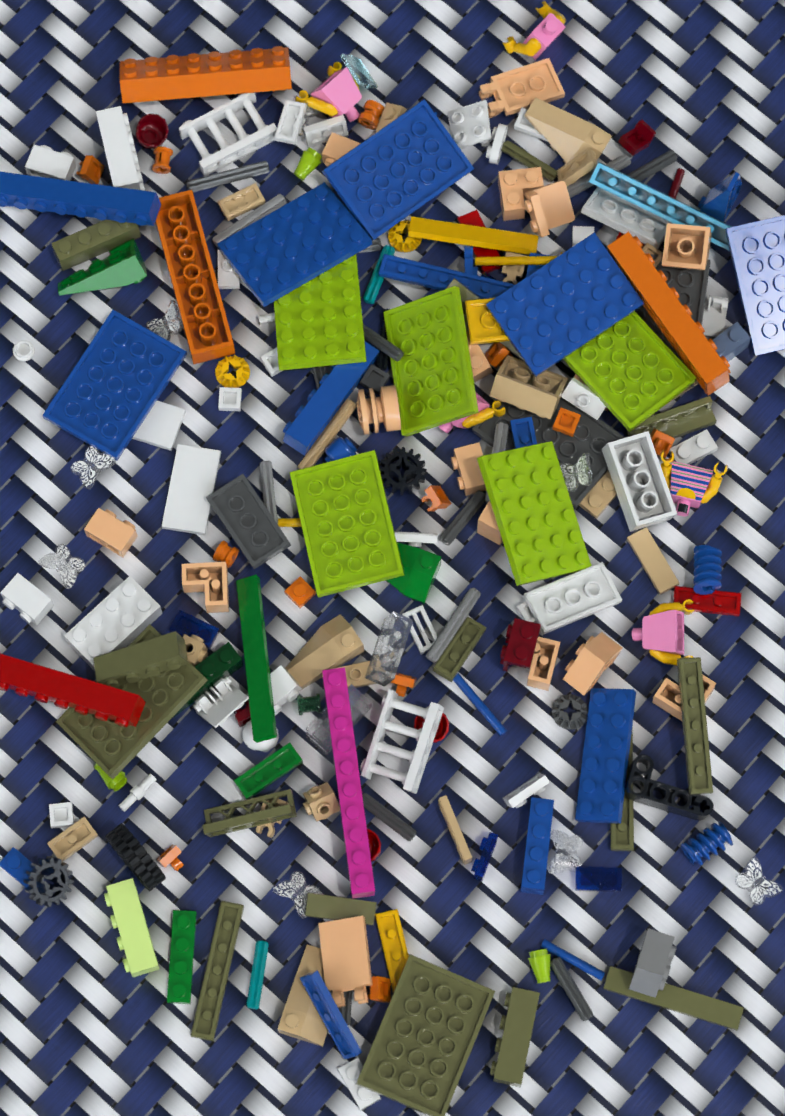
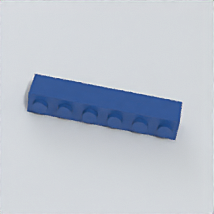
(326, 402)

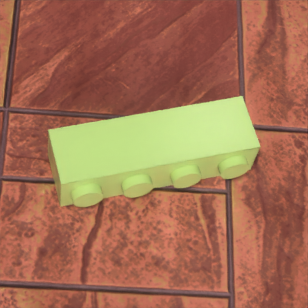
(132, 927)

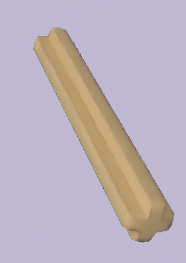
(328, 434)

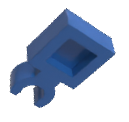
(469, 268)

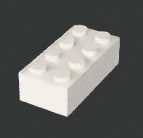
(120, 148)
(639, 481)
(113, 622)

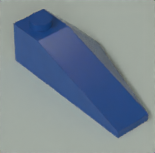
(721, 198)

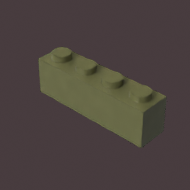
(93, 242)
(141, 660)
(516, 1036)

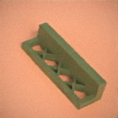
(680, 420)
(251, 818)

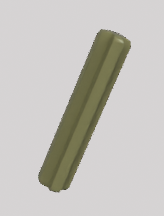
(528, 160)

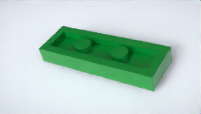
(268, 771)

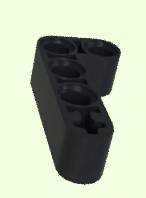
(668, 792)

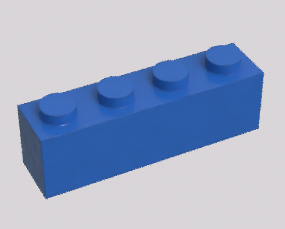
(537, 846)

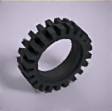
(135, 857)

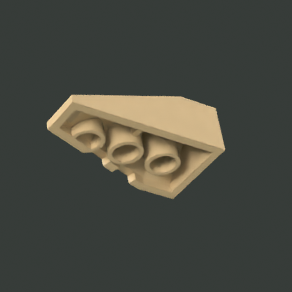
(327, 649)
(299, 1015)

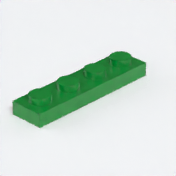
(181, 957)

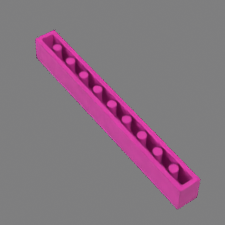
(348, 783)

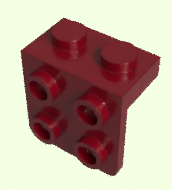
(521, 642)

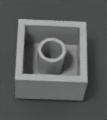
(653, 963)

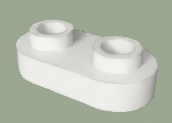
(499, 136)

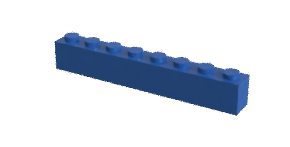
(79, 199)

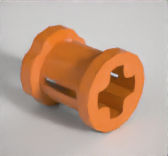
(162, 160)

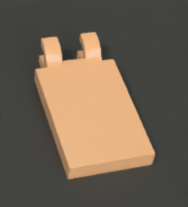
(520, 86)
(346, 958)

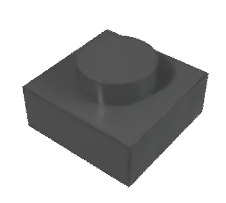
(375, 379)

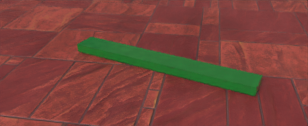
(256, 659)

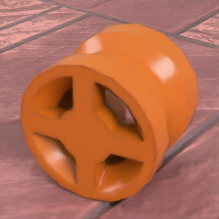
(225, 554)

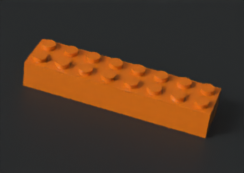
(205, 74)
(193, 278)
(670, 315)

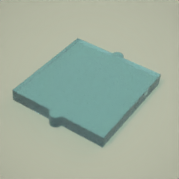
(358, 71)

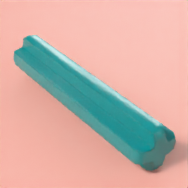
(376, 280)
(257, 974)

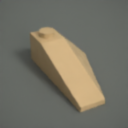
(565, 131)

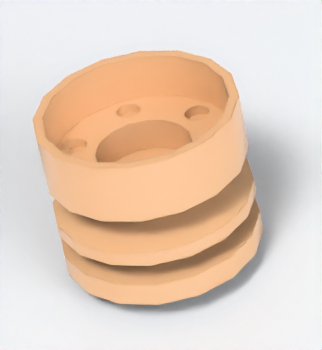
(379, 409)

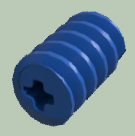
(707, 569)
(707, 843)

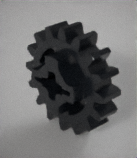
(412, 471)
(40, 889)

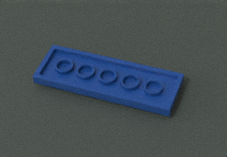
(605, 755)

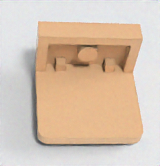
(549, 207)

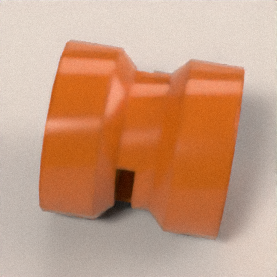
(371, 114)

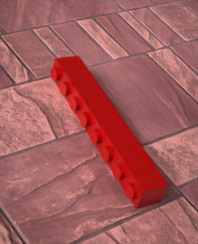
(70, 691)

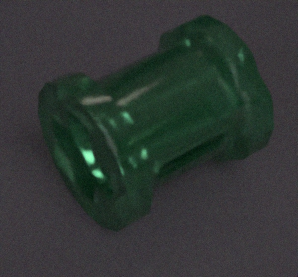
(309, 704)

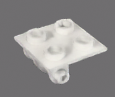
(470, 125)
(714, 315)
(222, 704)

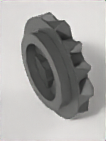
(562, 718)

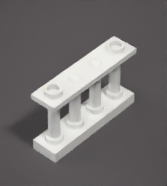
(228, 152)
(418, 757)

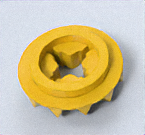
(396, 240)
(228, 380)

